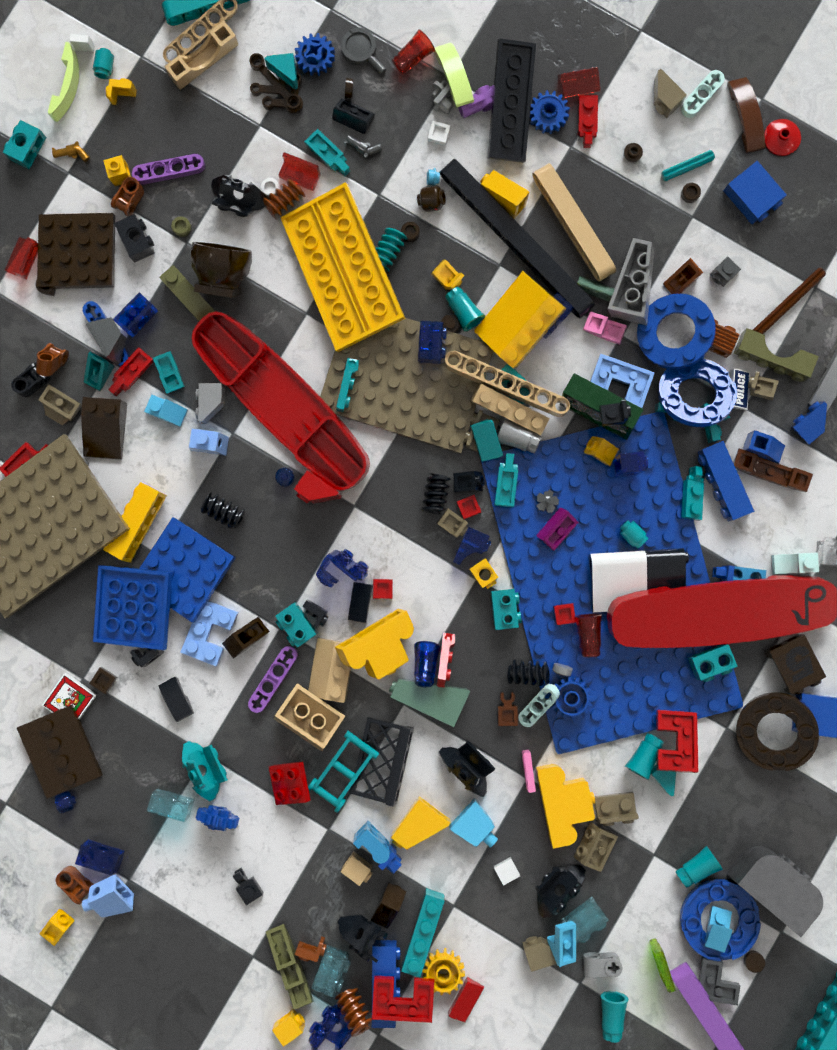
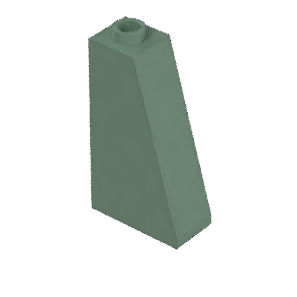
(438, 702)

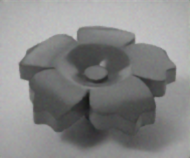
(547, 501)

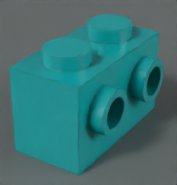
(504, 609)
(296, 625)

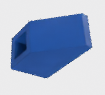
(812, 424)
(764, 446)

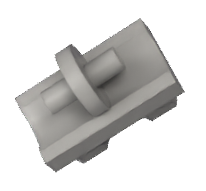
(442, 100)

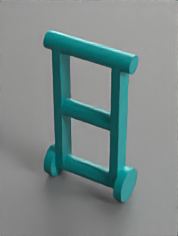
(314, 785)

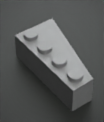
(633, 287)

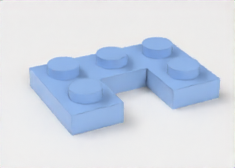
(614, 369)
(196, 640)

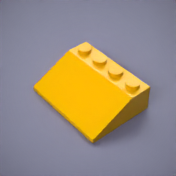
(519, 320)

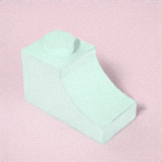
(795, 563)

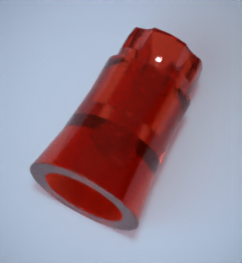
(413, 52)
(589, 634)

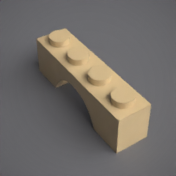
(188, 67)
(509, 409)

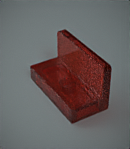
(580, 82)
(299, 171)
(22, 257)

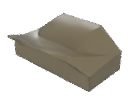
(59, 405)

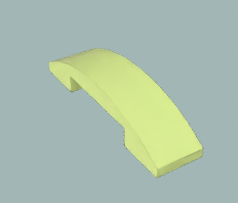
(455, 74)
(60, 104)

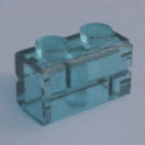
(170, 805)
(587, 918)
(329, 973)

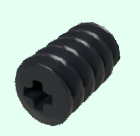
(435, 493)
(222, 511)
(528, 673)

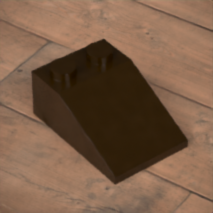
(103, 427)

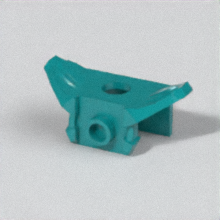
(195, 755)

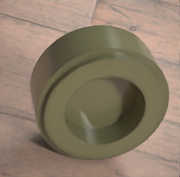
(181, 226)

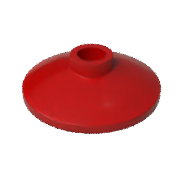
(776, 142)

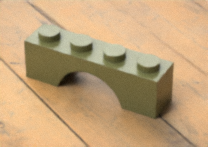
(754, 348)

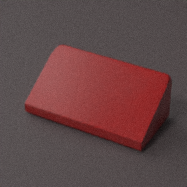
(465, 1000)

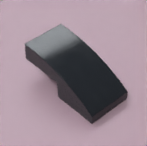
(176, 699)

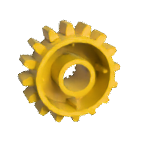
(447, 961)

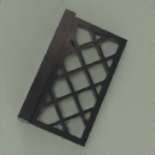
(398, 764)

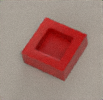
(468, 507)
(383, 588)
(564, 614)

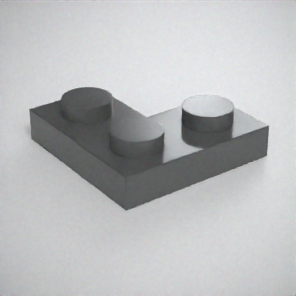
(717, 989)

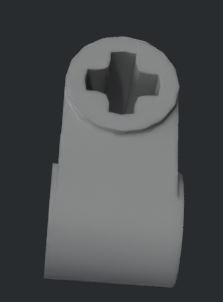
(598, 965)

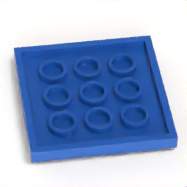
(195, 567)
(132, 607)

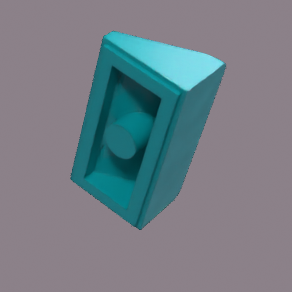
(486, 440)

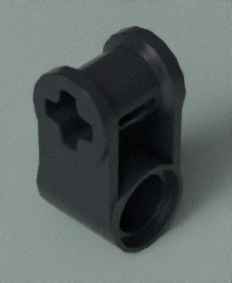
(32, 381)

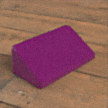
(557, 528)

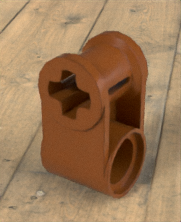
(128, 198)
(50, 360)
(73, 887)

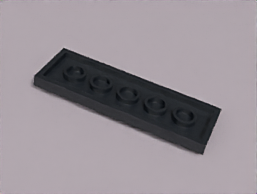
(511, 100)

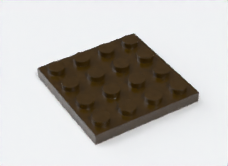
(76, 251)

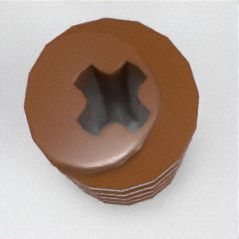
(283, 198)
(353, 1011)

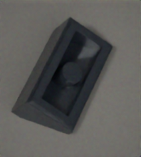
(352, 116)
(360, 602)

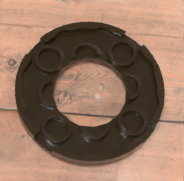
(772, 759)

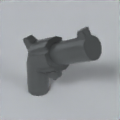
(362, 147)

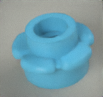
(433, 177)

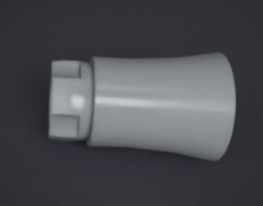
(518, 437)

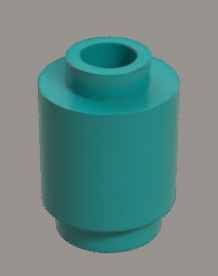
(103, 63)
(633, 534)

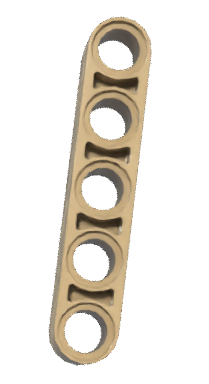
(204, 20)

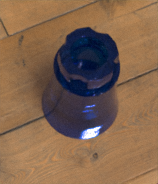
(425, 662)

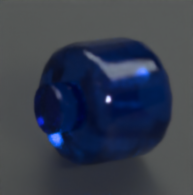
(285, 477)
(64, 802)

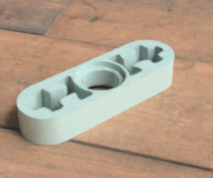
(704, 85)
(546, 703)

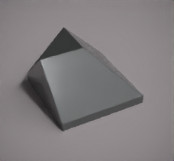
(108, 338)

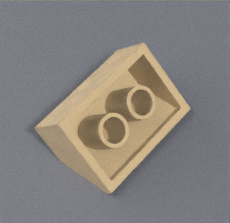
(329, 675)
(309, 717)

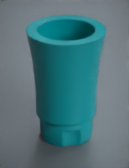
(464, 309)
(645, 756)
(698, 867)
(613, 1015)

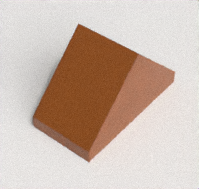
(683, 277)

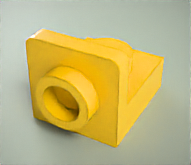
(56, 927)

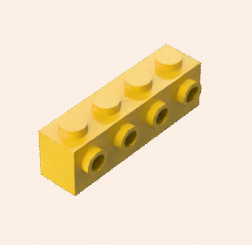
(138, 516)

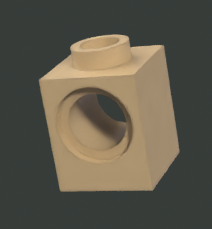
(357, 869)

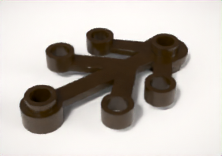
(276, 87)

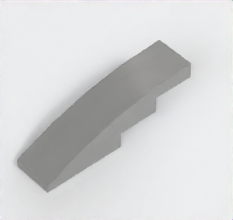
(827, 385)

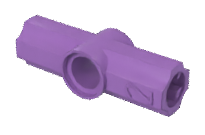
(482, 101)

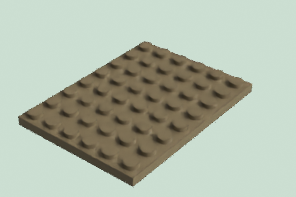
(406, 395)
(50, 523)

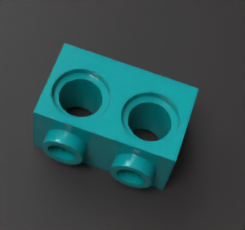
(711, 658)

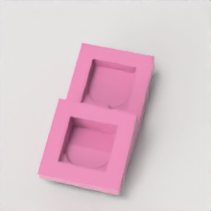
(604, 328)

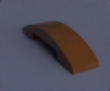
(749, 114)
(771, 471)

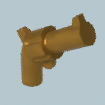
(71, 151)

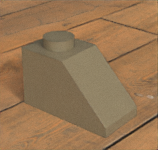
(667, 94)
(538, 953)

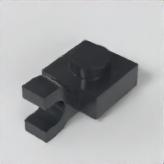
(249, 888)

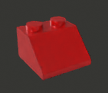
(315, 490)

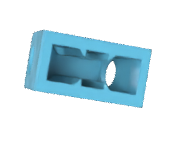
(474, 825)

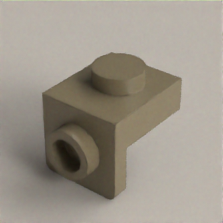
(762, 387)
(453, 523)

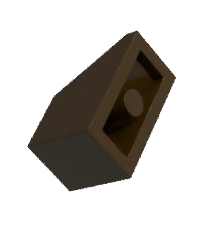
(245, 637)
(388, 905)

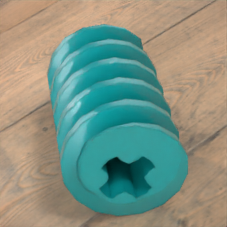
(388, 246)

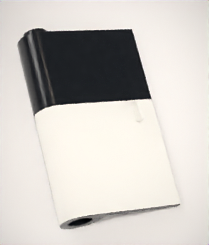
(634, 571)

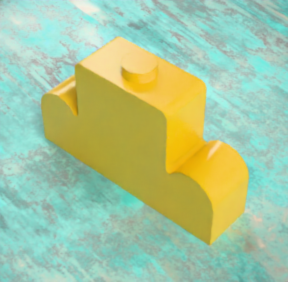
(378, 645)
(564, 803)

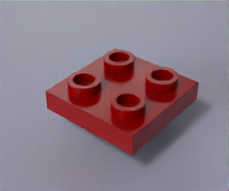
(289, 783)

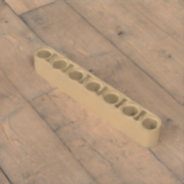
(574, 222)
(517, 384)

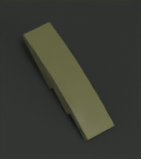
(289, 966)

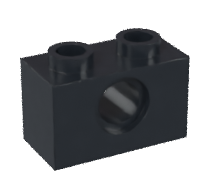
(127, 230)

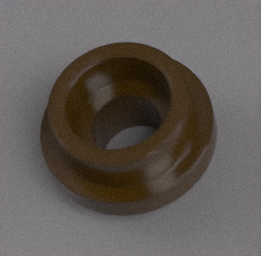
(633, 157)

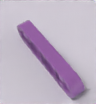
(168, 165)
(271, 677)

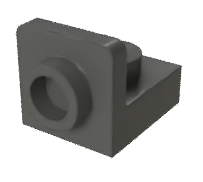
(724, 271)

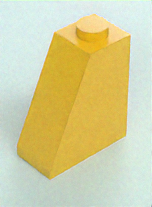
(506, 192)
(419, 824)

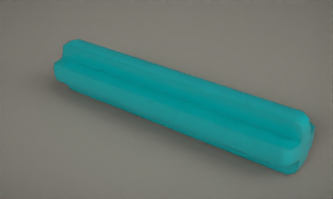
(688, 165)

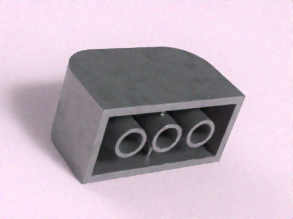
(779, 887)

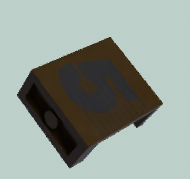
(796, 664)

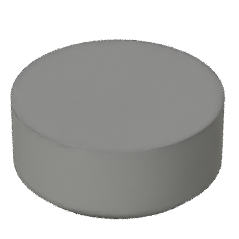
(562, 669)

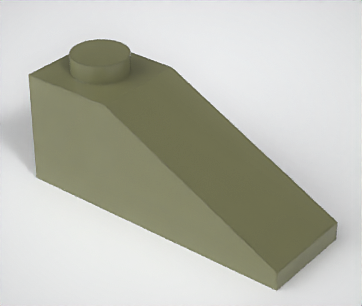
(185, 293)

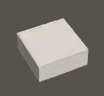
(82, 42)
(439, 133)
(506, 871)

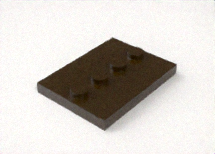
(59, 751)

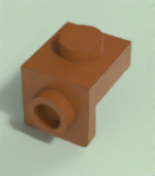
(309, 952)

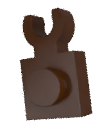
(507, 713)

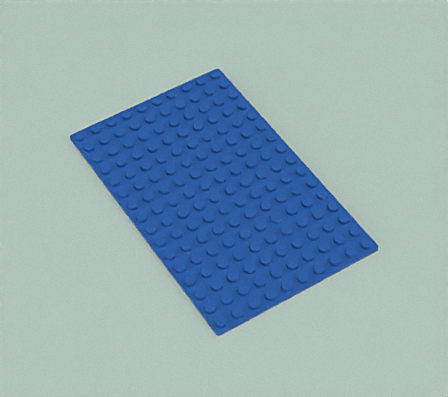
(623, 680)

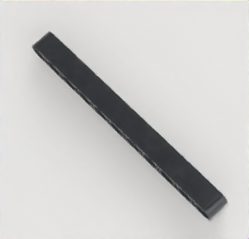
(515, 237)

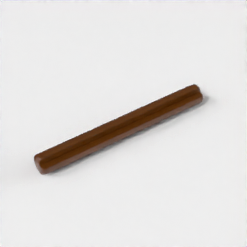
(790, 301)

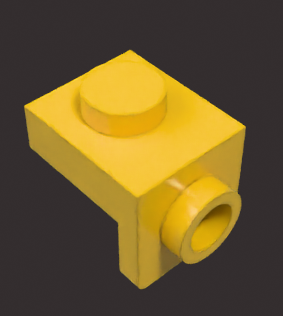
(120, 87)
(447, 275)
(601, 450)

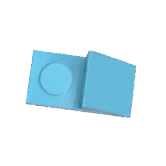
(166, 410)
(718, 929)
(564, 943)

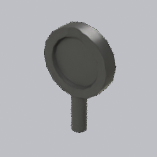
(360, 47)

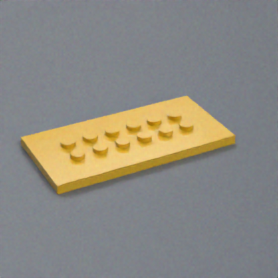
(342, 267)

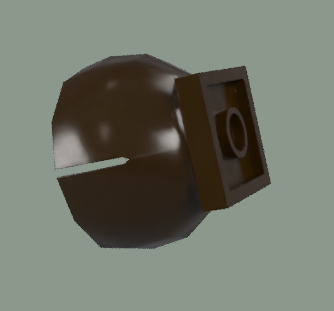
(219, 268)

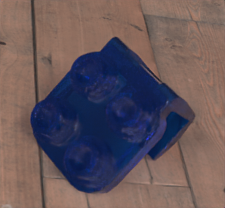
(343, 561)
(323, 1029)

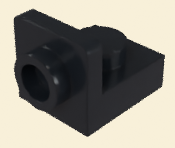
(615, 413)
(468, 481)
(313, 609)
(149, 656)

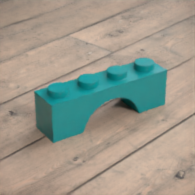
(423, 932)

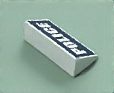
(741, 380)

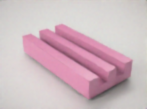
(528, 771)

